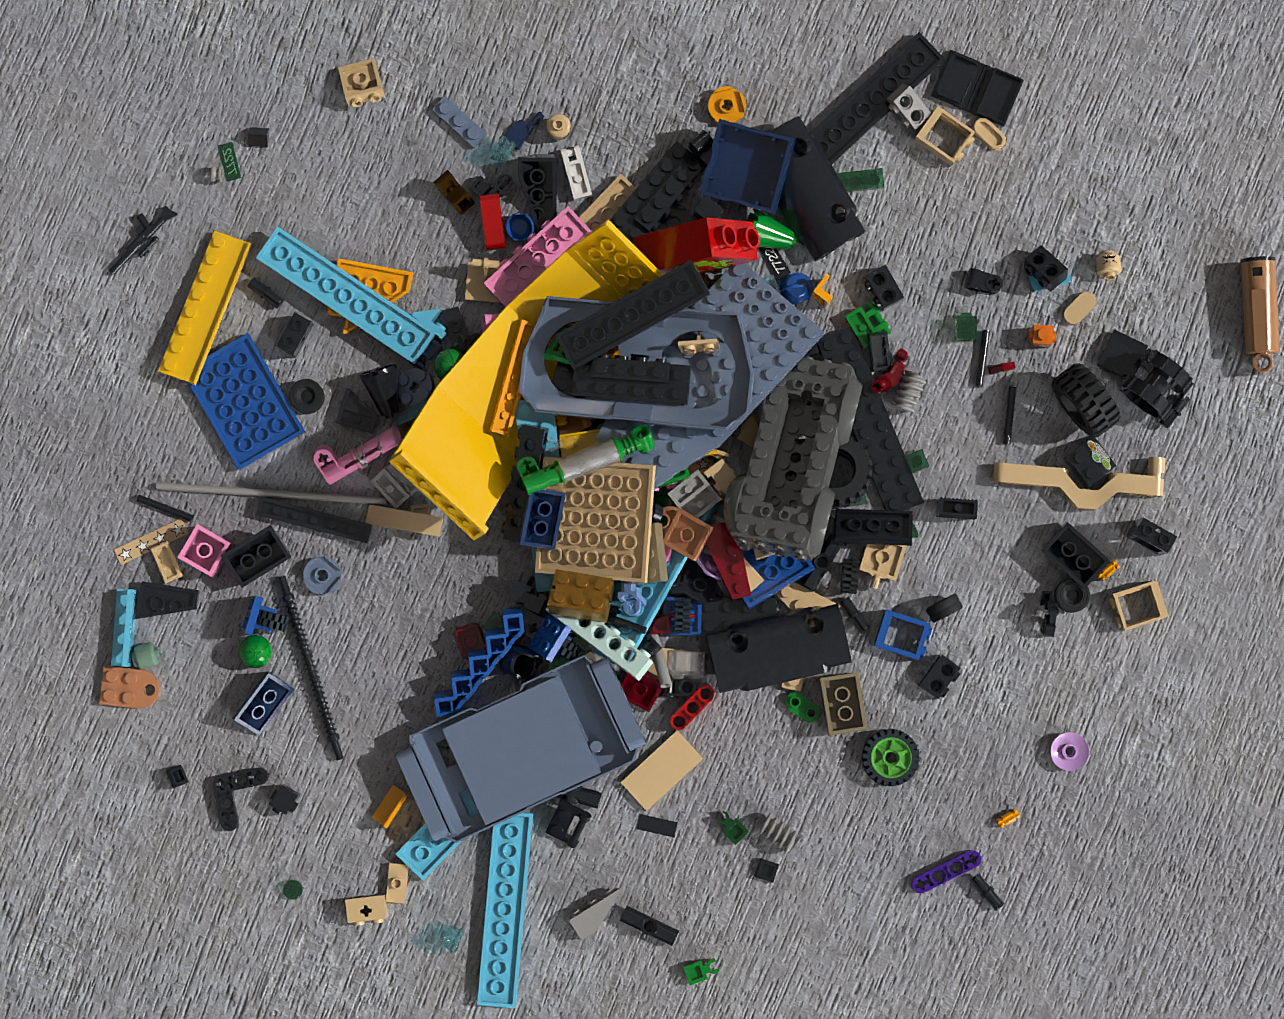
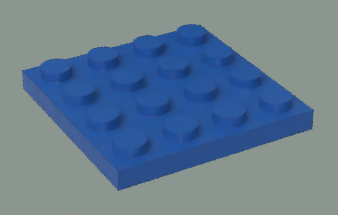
(777, 574)

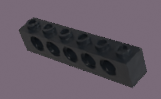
(539, 437)

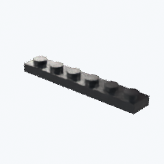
(314, 520)

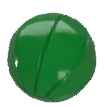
(445, 361)
(255, 651)

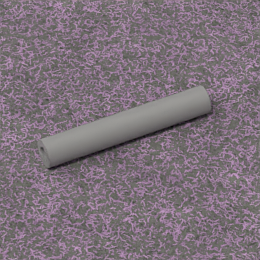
(660, 664)

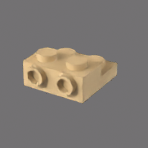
(361, 82)

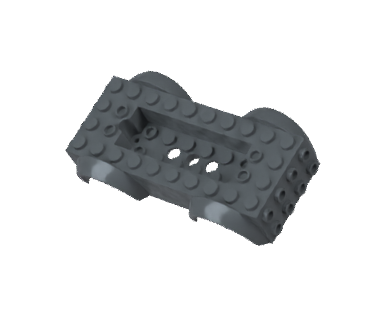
(762, 505)

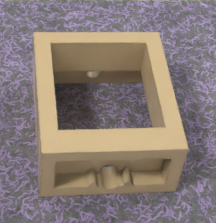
(953, 122)
(1157, 600)

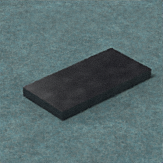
(873, 527)

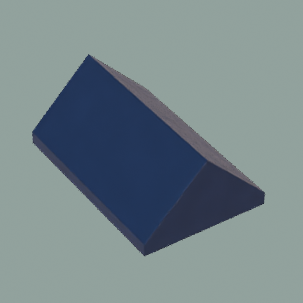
(542, 519)
(263, 703)

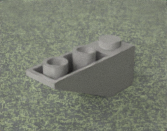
(591, 918)

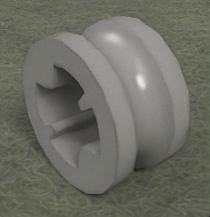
(217, 173)

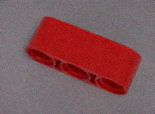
(492, 221)
(701, 703)

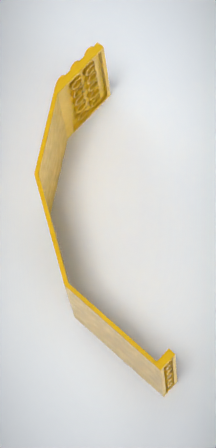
(450, 444)

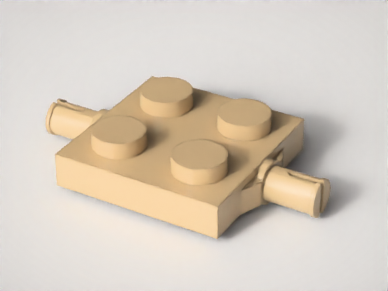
(882, 562)

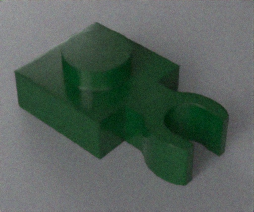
(734, 829)

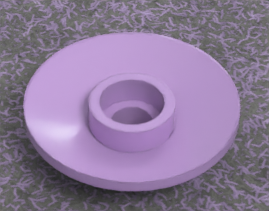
(708, 566)
(1079, 753)

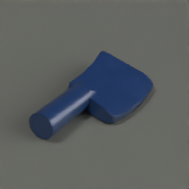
(521, 130)

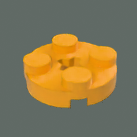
(733, 97)

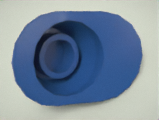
(795, 287)

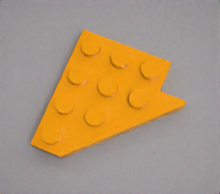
(385, 281)

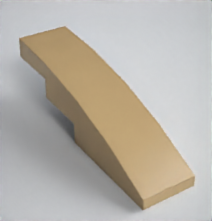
(404, 520)

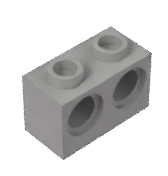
(911, 103)

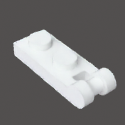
(576, 173)

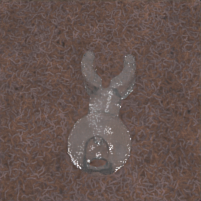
(566, 443)

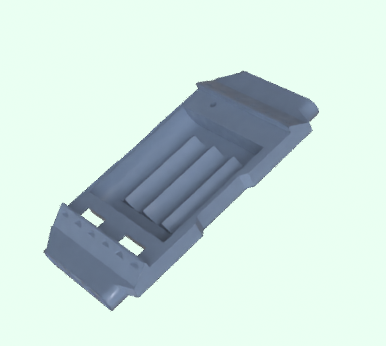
(522, 748)

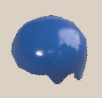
(519, 227)

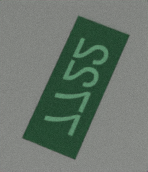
(229, 161)

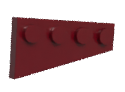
(729, 561)

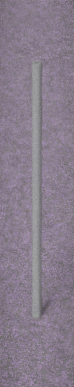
(271, 493)

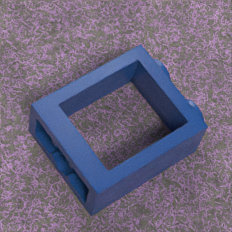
(883, 628)

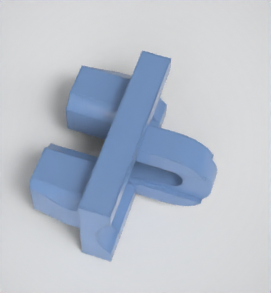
(631, 596)

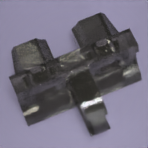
(465, 342)

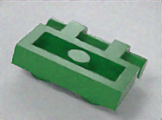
(861, 324)

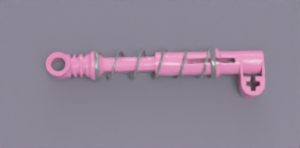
(338, 469)

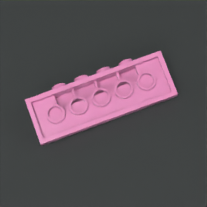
(536, 255)

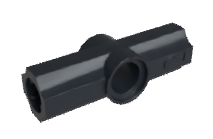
(828, 552)
(582, 796)
(661, 931)

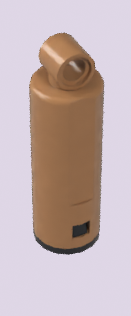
(1260, 309)

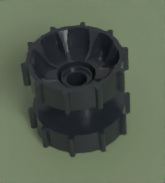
(1150, 393)

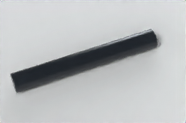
(982, 358)
(1009, 415)
(165, 508)

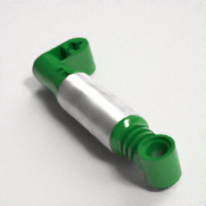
(584, 461)

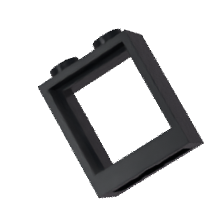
(1145, 534)

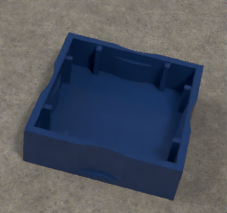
(747, 166)

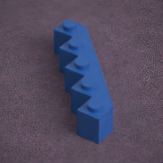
(481, 663)

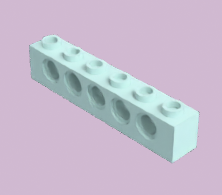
(635, 667)

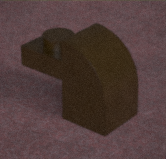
(453, 192)

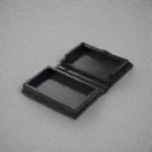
(977, 88)

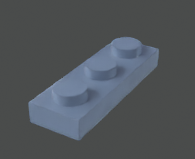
(459, 122)

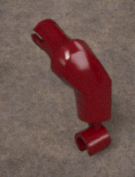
(890, 379)

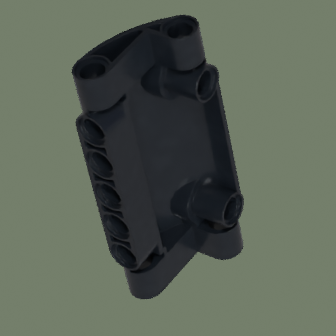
(814, 196)
(779, 648)

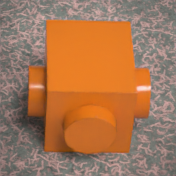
(1041, 336)

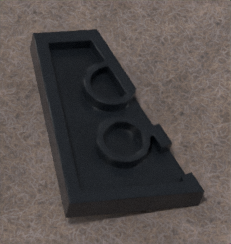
(164, 599)

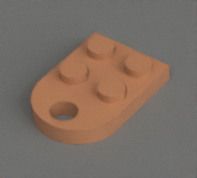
(685, 532)
(127, 687)

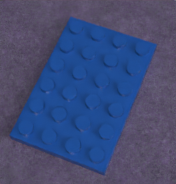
(245, 402)

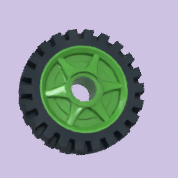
(875, 757)

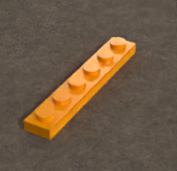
(509, 392)

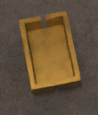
(581, 596)

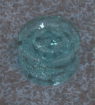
(503, 150)
(452, 938)

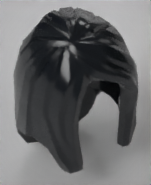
(520, 662)

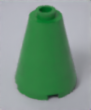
(771, 232)

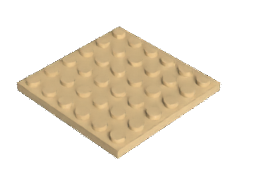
(604, 524)

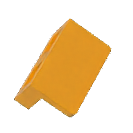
(821, 295)
(390, 806)

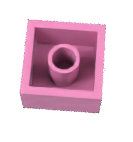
(204, 550)

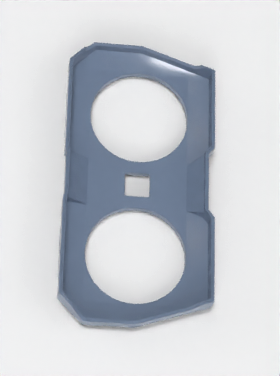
(721, 416)

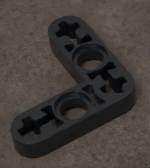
(228, 793)

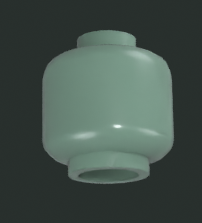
(146, 655)

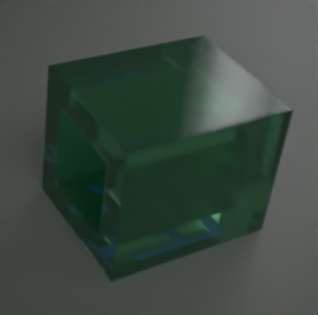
(966, 327)

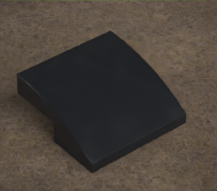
(1122, 354)

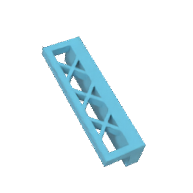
(124, 627)

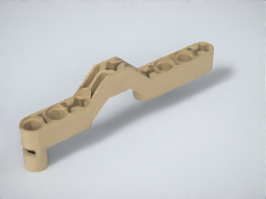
(1084, 499)

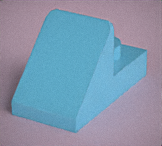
(427, 318)

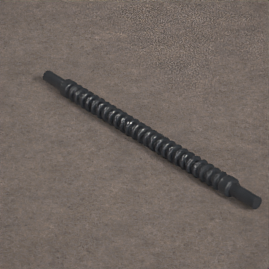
(288, 599)

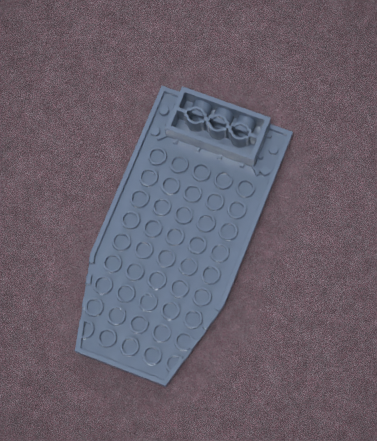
(776, 341)

